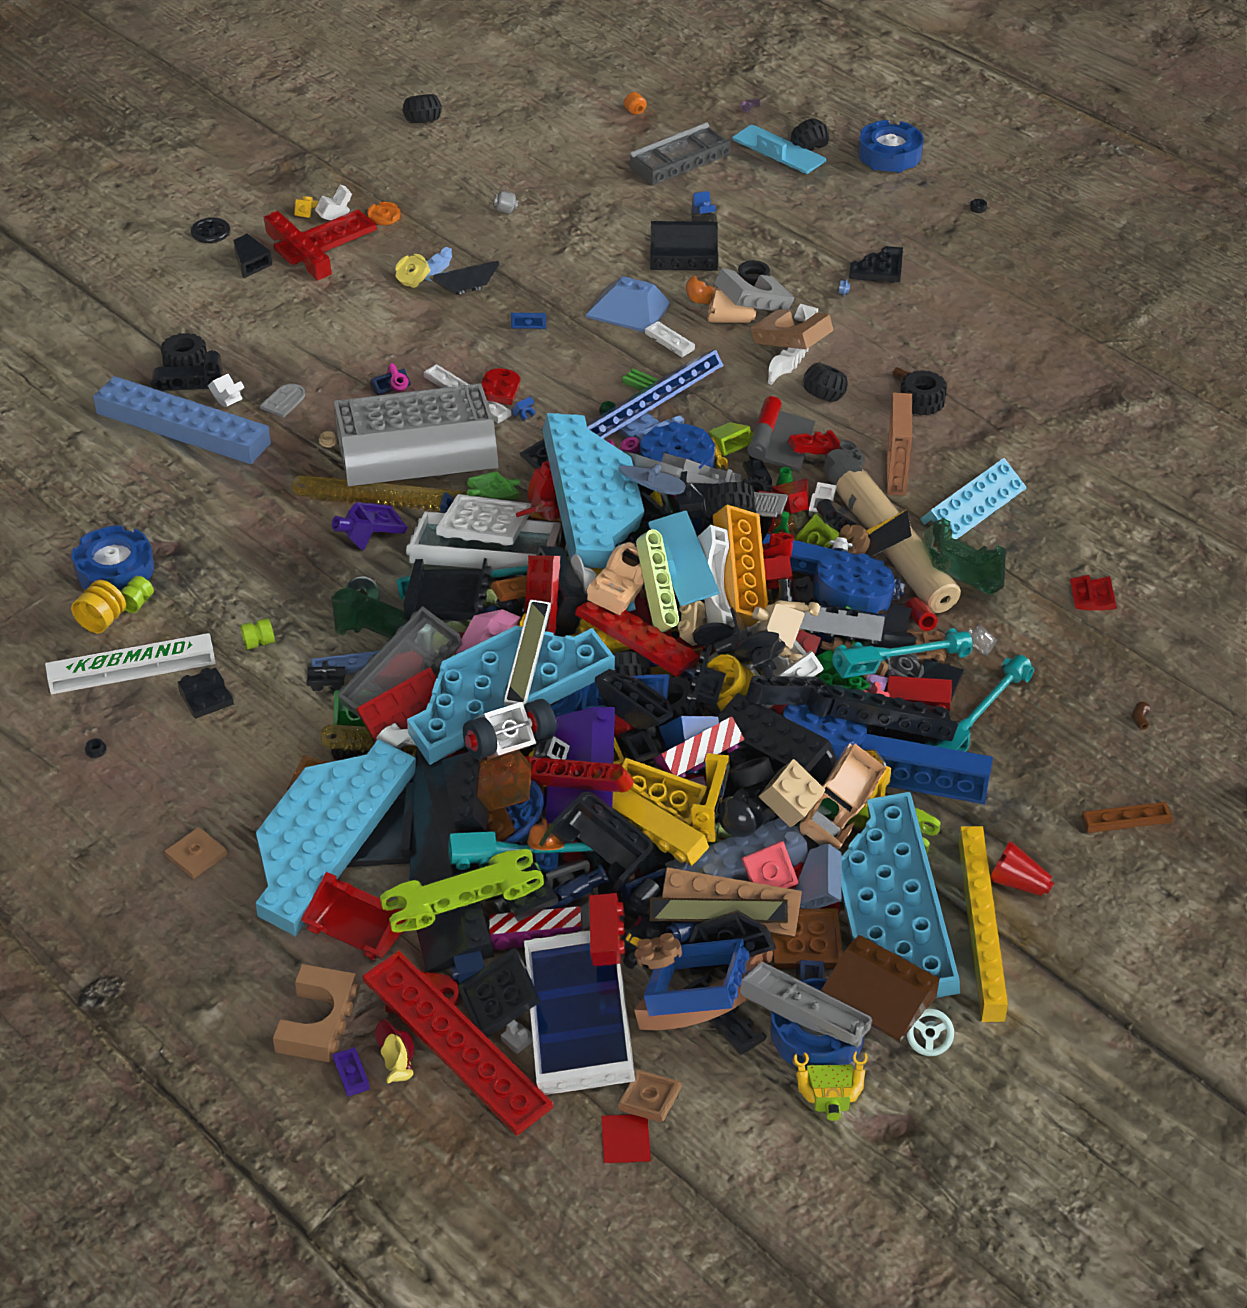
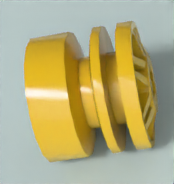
(98, 606)
(736, 678)

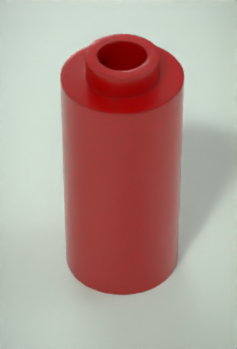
(922, 614)

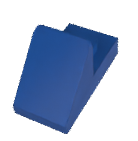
(701, 203)

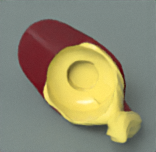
(397, 1051)

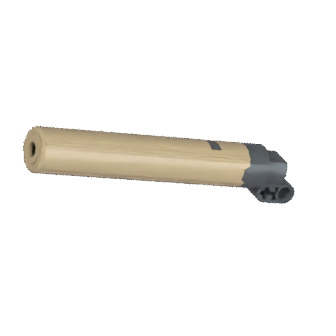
(872, 508)

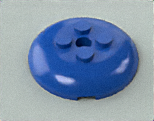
(525, 814)

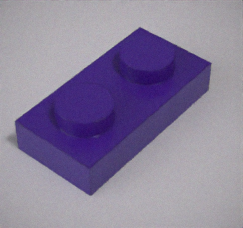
(351, 1072)

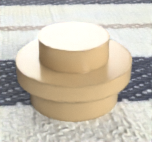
(328, 439)

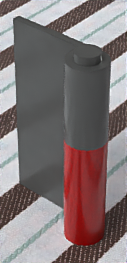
(772, 433)

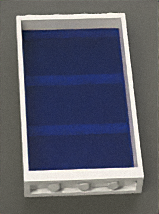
(581, 1017)

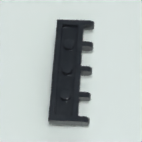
(731, 1025)

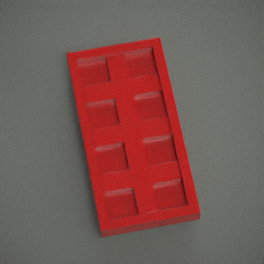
(543, 584)
(398, 703)

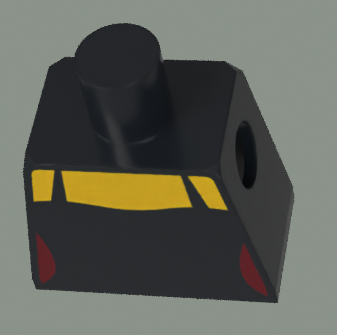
(640, 930)

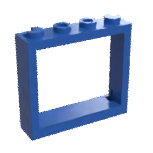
(665, 1002)

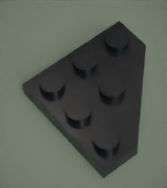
(879, 266)

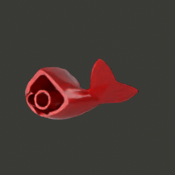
(542, 494)

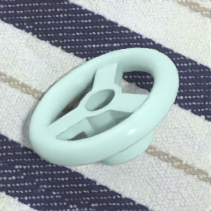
(946, 1024)

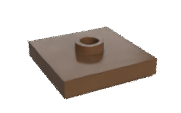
(196, 853)
(650, 1096)

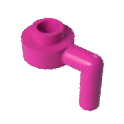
(395, 386)
(629, 445)

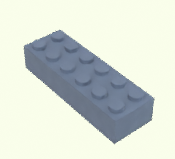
(724, 857)

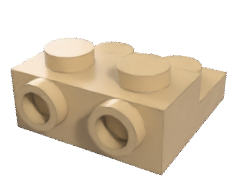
(692, 617)

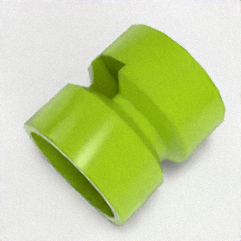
(136, 593)
(257, 633)

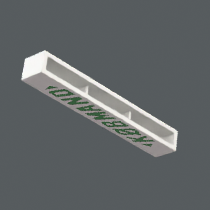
(130, 663)

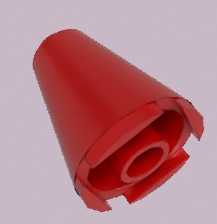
(1021, 872)

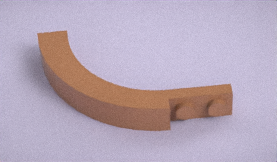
(680, 1020)

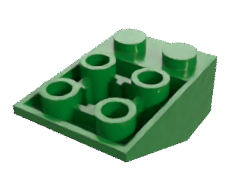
(832, 677)

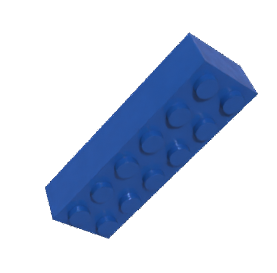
(934, 769)

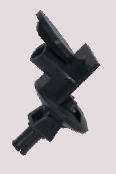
(748, 648)

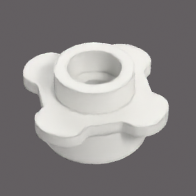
(840, 544)

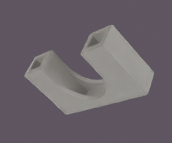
(766, 293)

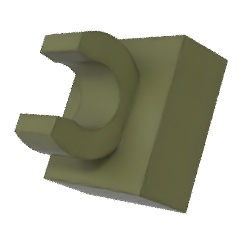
(800, 520)

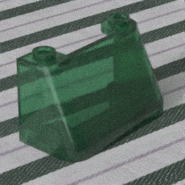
(977, 568)
(358, 611)

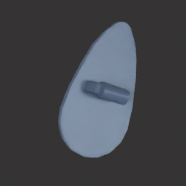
(654, 479)

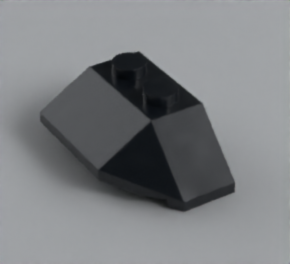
(466, 278)
(633, 700)
(732, 926)

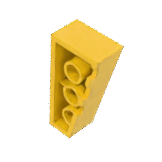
(666, 790)

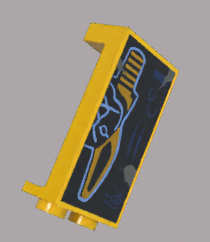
(718, 783)

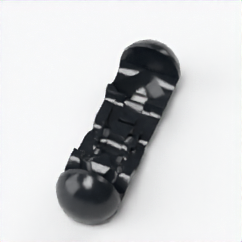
(746, 812)

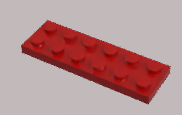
(331, 234)
(640, 637)

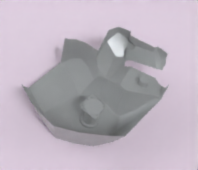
(675, 465)

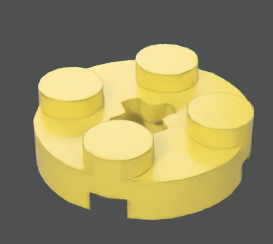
(412, 278)

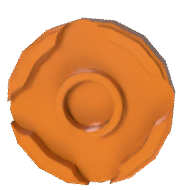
(384, 214)

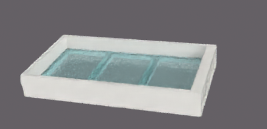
(470, 554)

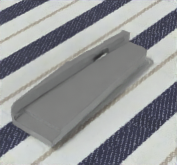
(804, 1004)

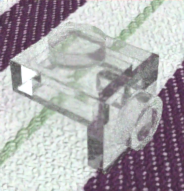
(982, 639)

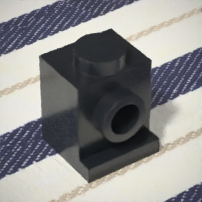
(551, 748)

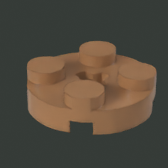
(858, 535)
(658, 951)

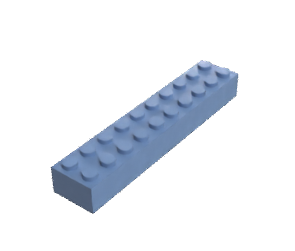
(182, 420)

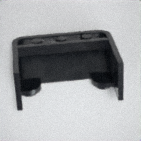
(603, 832)

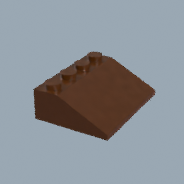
(882, 986)

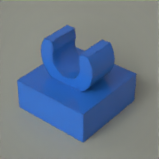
(523, 407)

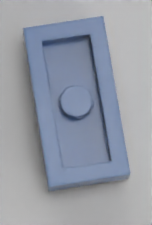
(638, 425)

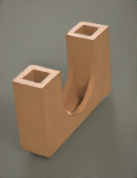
(780, 331)
(318, 1039)

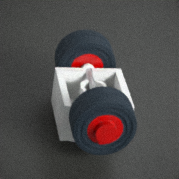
(509, 729)

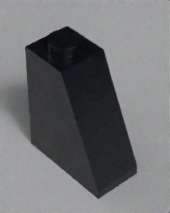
(251, 255)

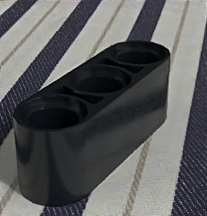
(835, 515)

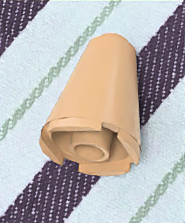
(725, 311)

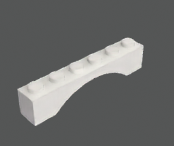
(715, 548)

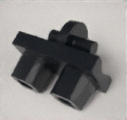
(325, 676)

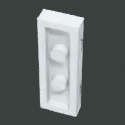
(670, 339)

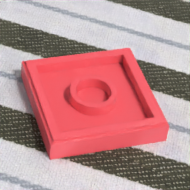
(770, 866)

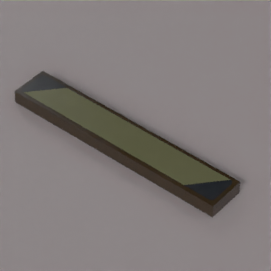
(706, 908)

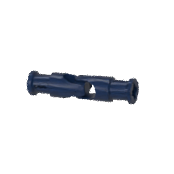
(580, 886)

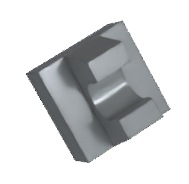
(516, 1037)

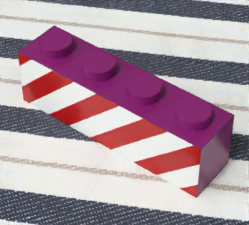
(693, 751)
(509, 934)

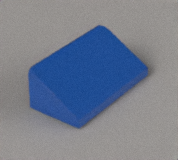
(528, 320)

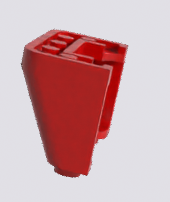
(351, 917)

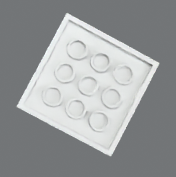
(483, 519)

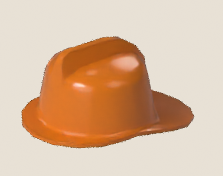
(536, 834)

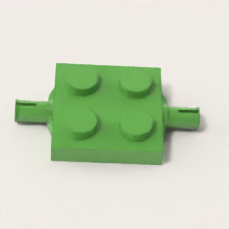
(493, 486)

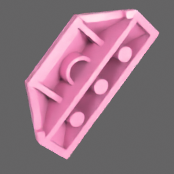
(486, 626)

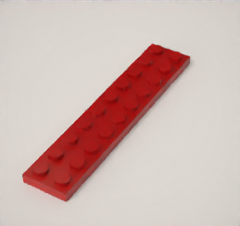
(458, 1043)

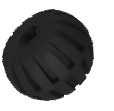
(422, 108)
(810, 134)
(825, 382)

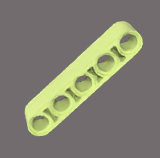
(660, 571)

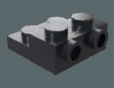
(204, 692)

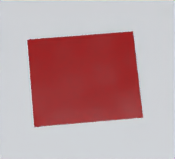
(625, 1139)

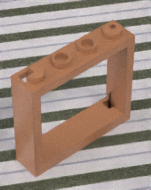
(900, 442)

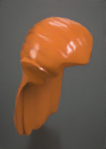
(698, 291)

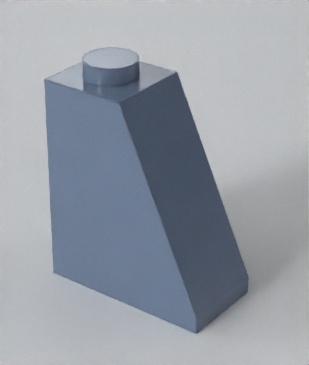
(820, 878)

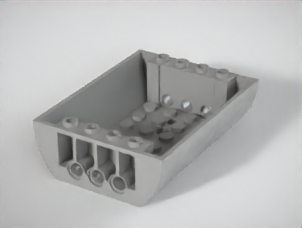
(415, 434)

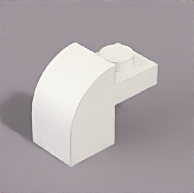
(336, 207)
(225, 390)
(822, 492)

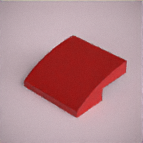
(1093, 594)

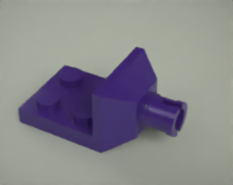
(366, 518)

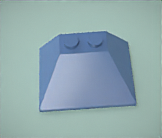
(629, 304)

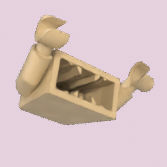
(785, 619)

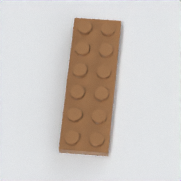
(697, 885)

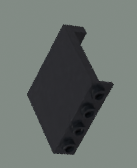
(684, 245)
(447, 592)
(391, 837)

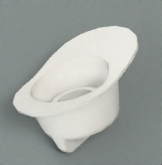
(583, 574)

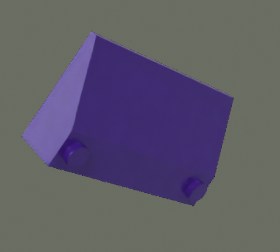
(591, 740)

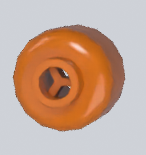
(635, 103)

